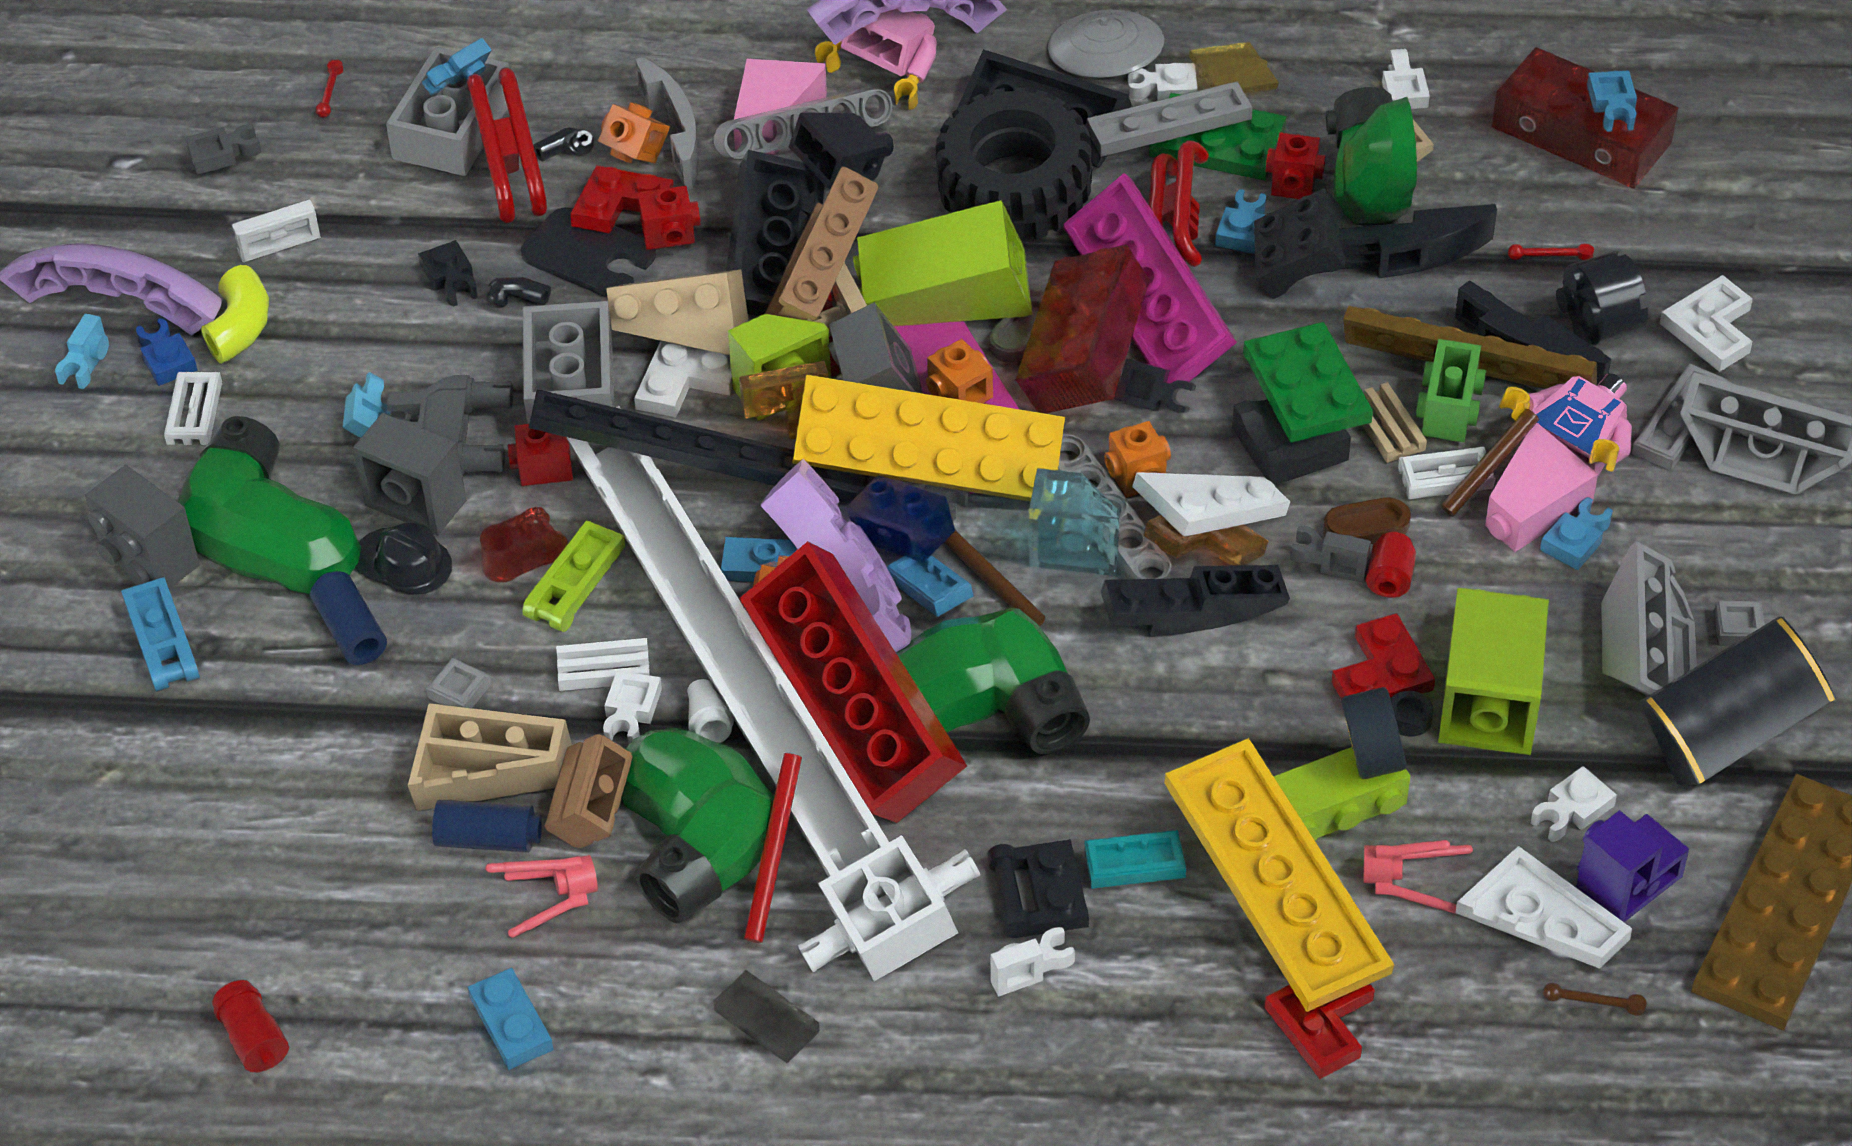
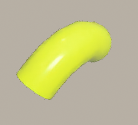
(244, 314)

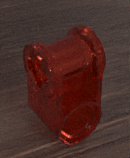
(518, 545)

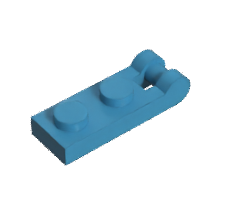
(159, 633)

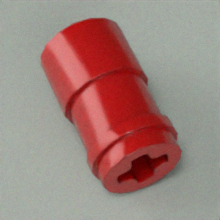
(250, 1026)

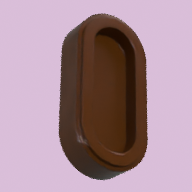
(1368, 518)

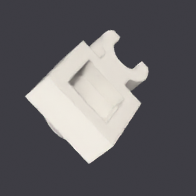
(1166, 79)
(629, 702)
(1577, 800)

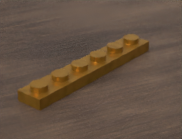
(1499, 358)

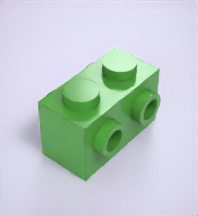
(1451, 384)

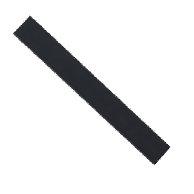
(678, 442)

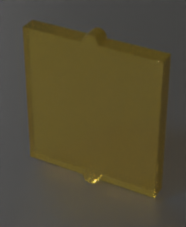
(1234, 63)

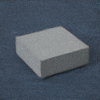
(1737, 620)
(458, 685)

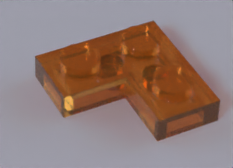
(778, 392)
(1233, 545)

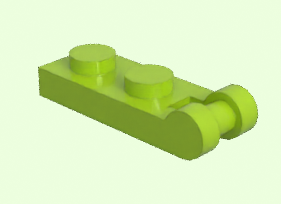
(574, 575)

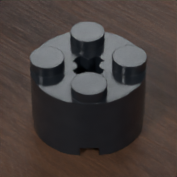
(1603, 298)

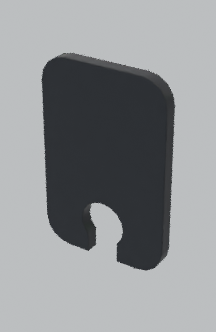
(582, 253)

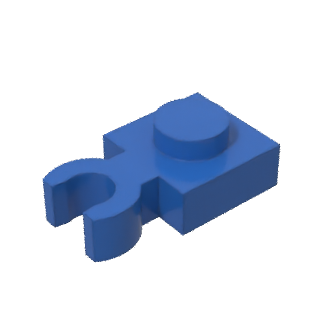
(165, 353)

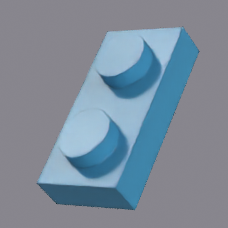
(510, 1018)

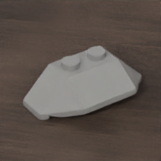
(1765, 435)
(1646, 623)

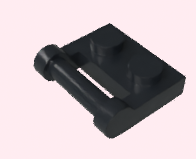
(1053, 883)

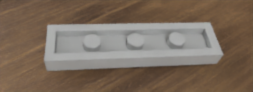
(1169, 118)

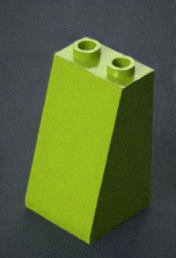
(946, 268)
(1494, 671)

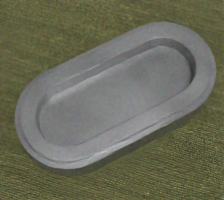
(1011, 335)

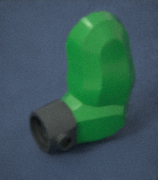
(1375, 155)
(257, 523)
(994, 666)
(708, 811)

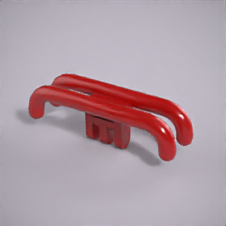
(506, 141)
(1175, 201)

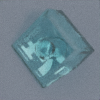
(1072, 525)

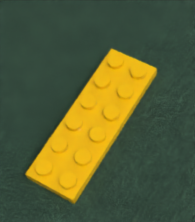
(925, 438)
(1278, 875)

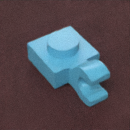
(86, 348)
(364, 405)

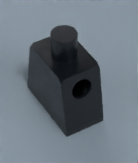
(839, 140)

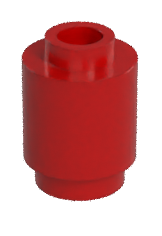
(1391, 565)

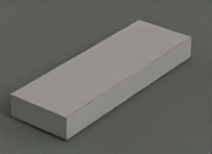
(1666, 433)

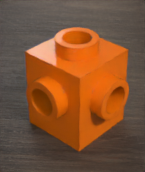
(633, 133)
(960, 373)
(1134, 451)

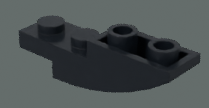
(1426, 243)
(1492, 317)
(1204, 601)

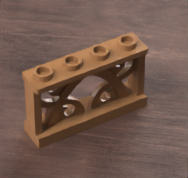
(823, 248)

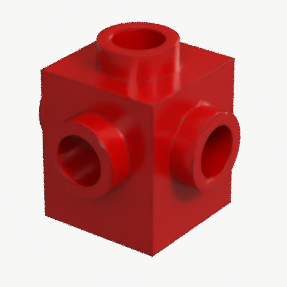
(1297, 158)
(668, 217)

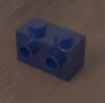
(902, 518)

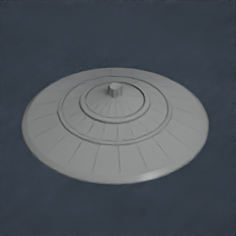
(1105, 43)

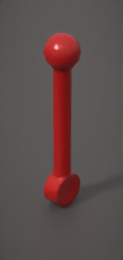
(335, 68)
(1583, 252)

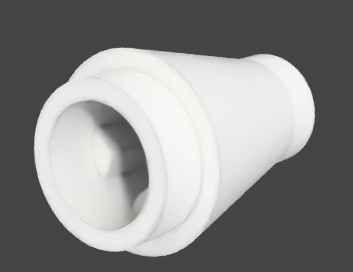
(708, 712)

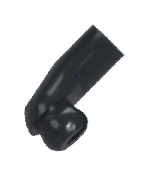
(566, 141)
(520, 287)

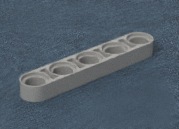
(787, 117)
(1130, 560)

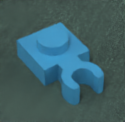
(459, 66)
(1614, 95)
(1237, 224)
(1576, 539)

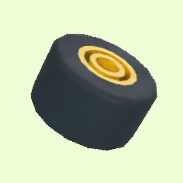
(1373, 733)

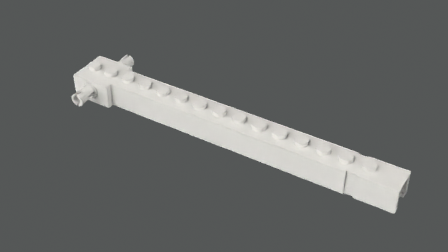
(875, 887)

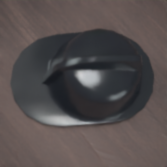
(405, 558)

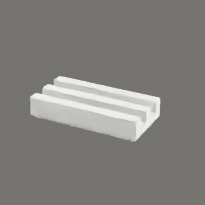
(275, 226)
(190, 430)
(1446, 477)
(602, 658)

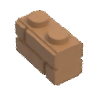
(588, 791)

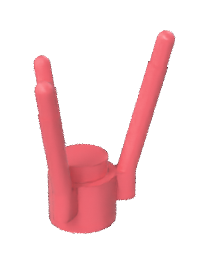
(1385, 864)
(571, 877)

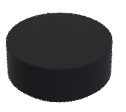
(1412, 713)

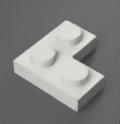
(1705, 319)
(675, 371)

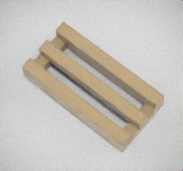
(1403, 419)

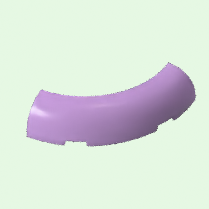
(844, 17)
(111, 273)
(810, 513)

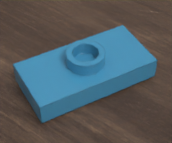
(745, 556)
(930, 583)

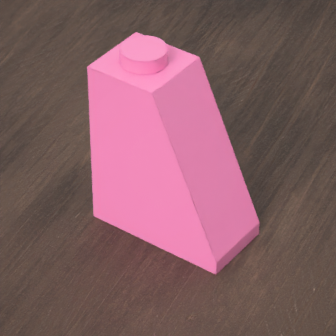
(777, 85)
(1537, 489)

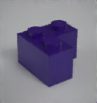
(1629, 863)

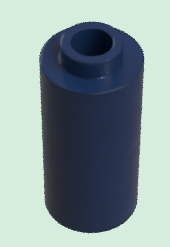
(348, 618)
(485, 826)

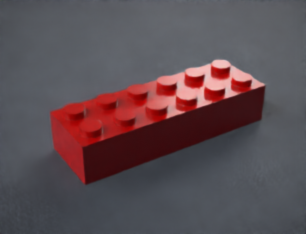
(852, 683)

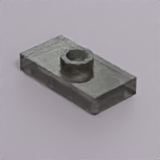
(766, 1016)

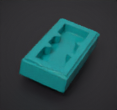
(1134, 859)

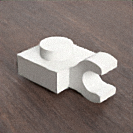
(1405, 82)
(1024, 963)

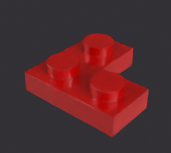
(609, 193)
(1391, 661)
(1320, 1032)

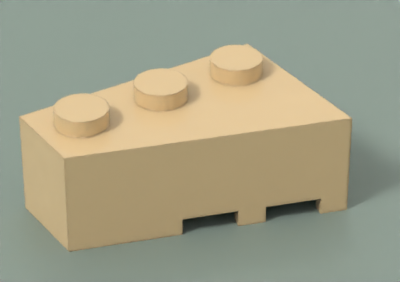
(681, 309)
(485, 755)

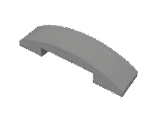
(664, 93)

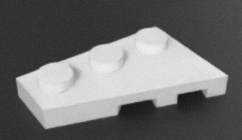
(1210, 502)
(1545, 909)

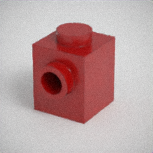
(540, 456)

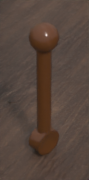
(1634, 1004)

